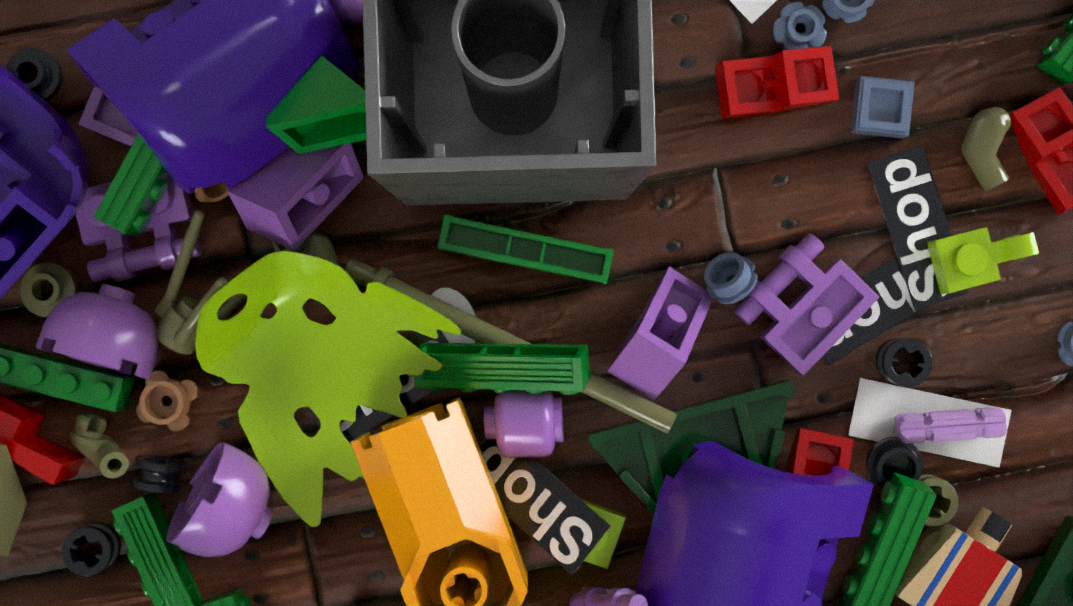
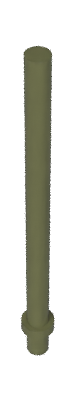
(489, 334)

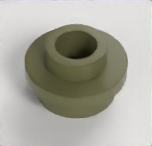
(30, 289)

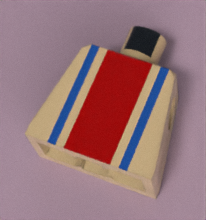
(961, 566)

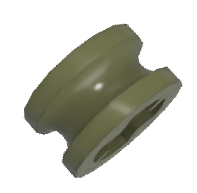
(948, 500)

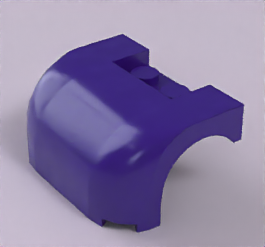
(208, 77)
(40, 176)
(747, 532)

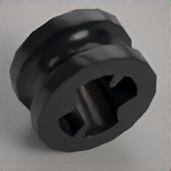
(922, 362)
(158, 474)
(89, 565)

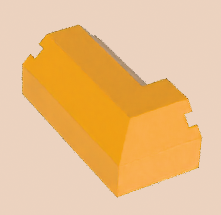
(442, 511)

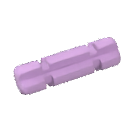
(950, 425)

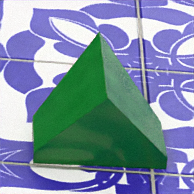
(320, 111)

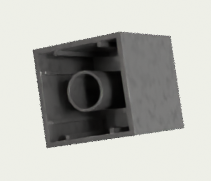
(509, 99)

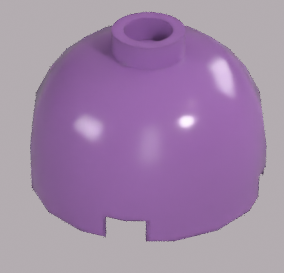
(102, 331)
(223, 505)

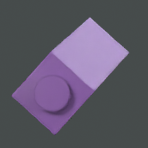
(296, 193)
(662, 334)

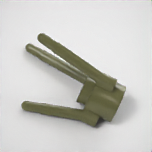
(180, 319)

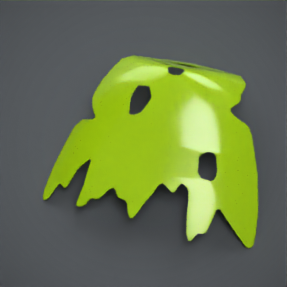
(312, 364)

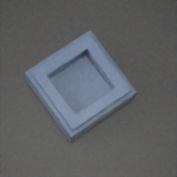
(882, 107)

